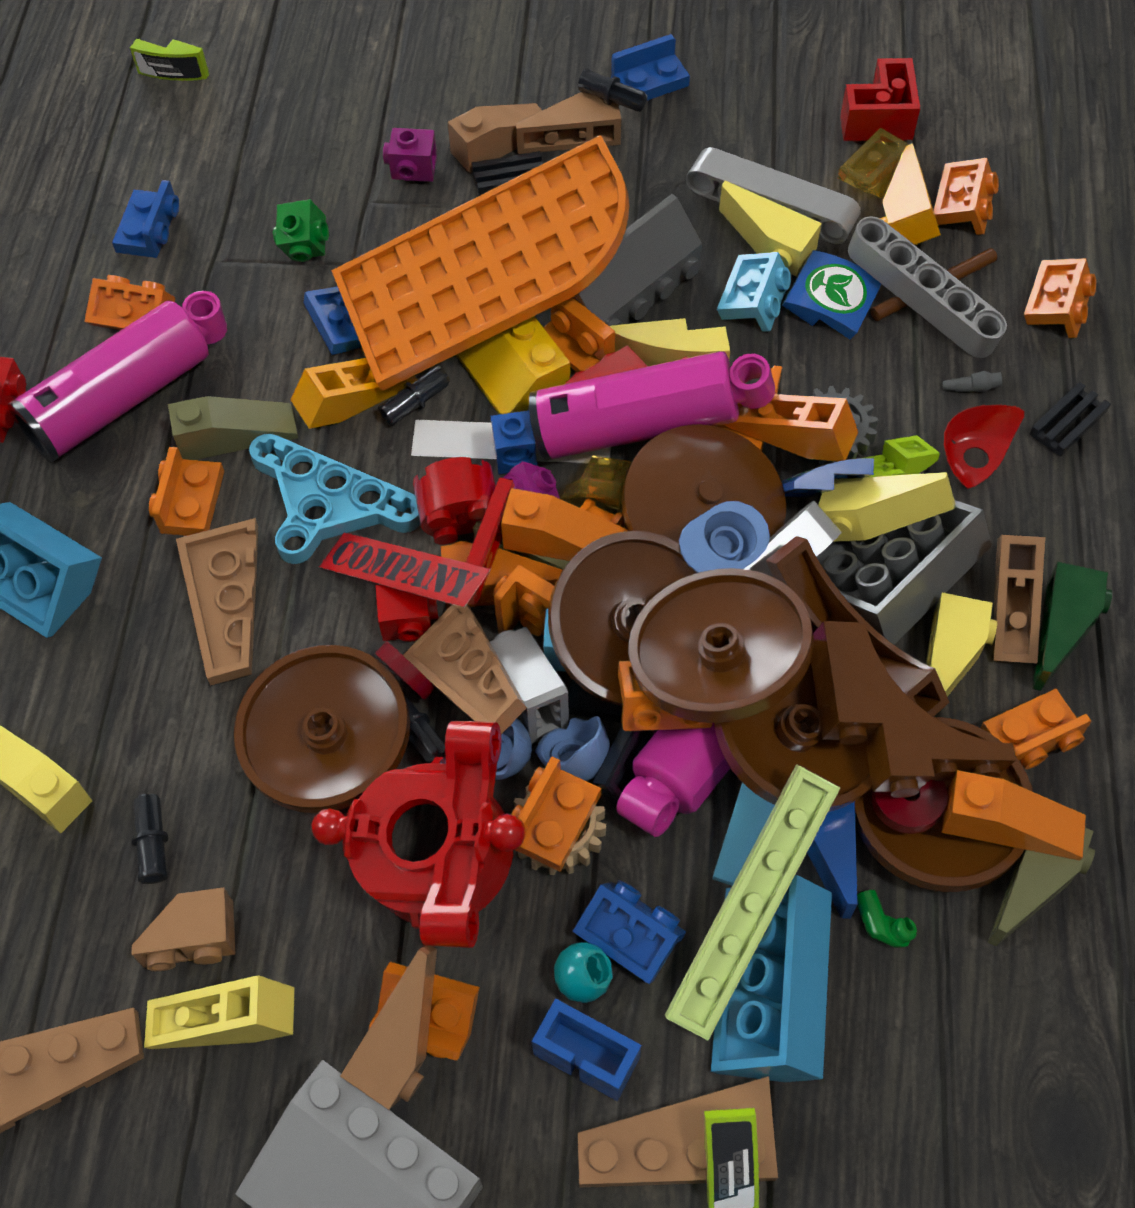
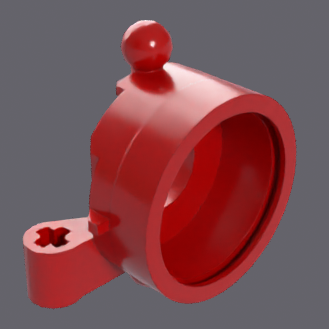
(469, 869)

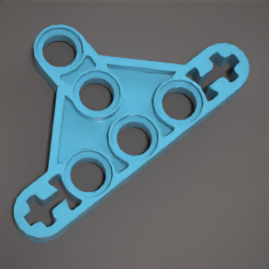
(342, 505)

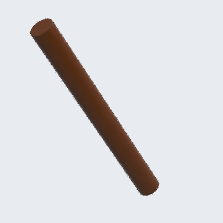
(958, 271)

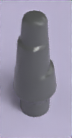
(977, 382)

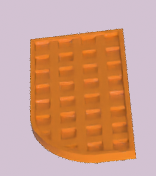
(486, 263)

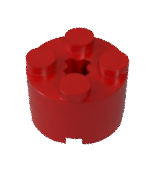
(453, 497)

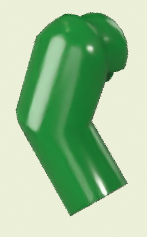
(883, 927)

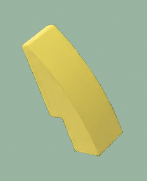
(669, 340)

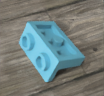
(755, 289)

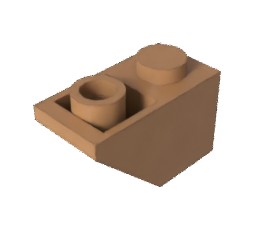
(189, 929)

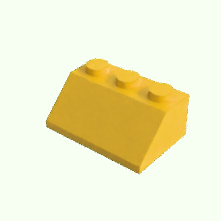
(515, 365)

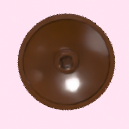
(693, 471)
(600, 600)
(721, 645)
(321, 727)
(771, 744)
(936, 858)

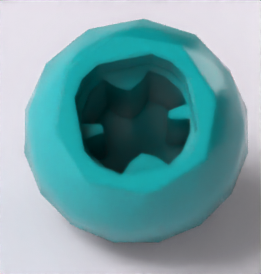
(583, 972)

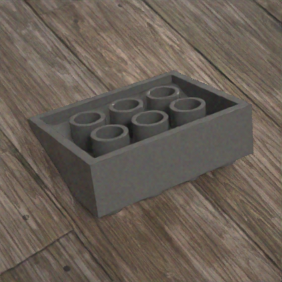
(906, 570)

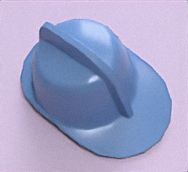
(724, 537)

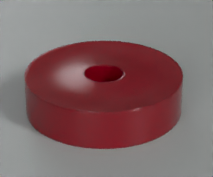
(405, 670)
(912, 816)

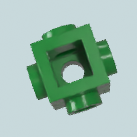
(301, 230)

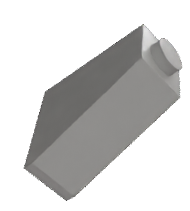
(535, 682)

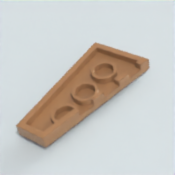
(221, 592)
(466, 668)
(59, 1060)
(669, 1141)

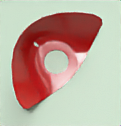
(984, 428)

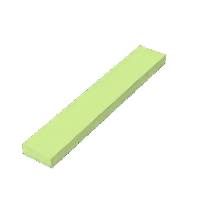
(752, 902)

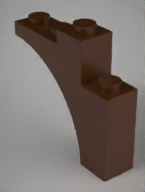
(802, 572)
(901, 739)

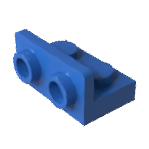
(651, 67)
(146, 221)
(630, 929)

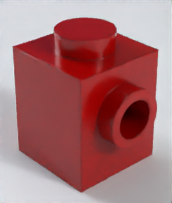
(404, 614)

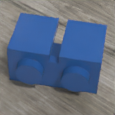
(576, 1040)

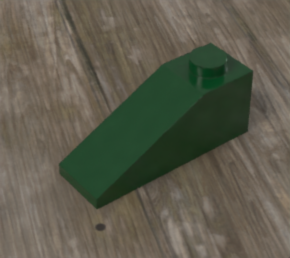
(1071, 607)

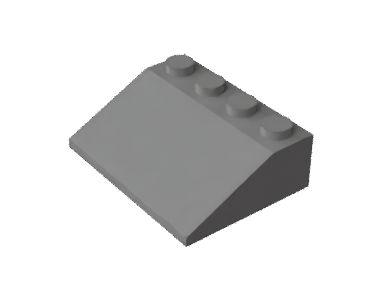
(351, 1153)

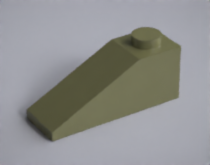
(227, 425)
(1033, 884)

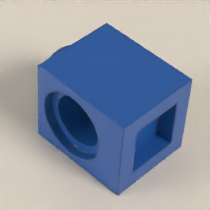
(513, 440)

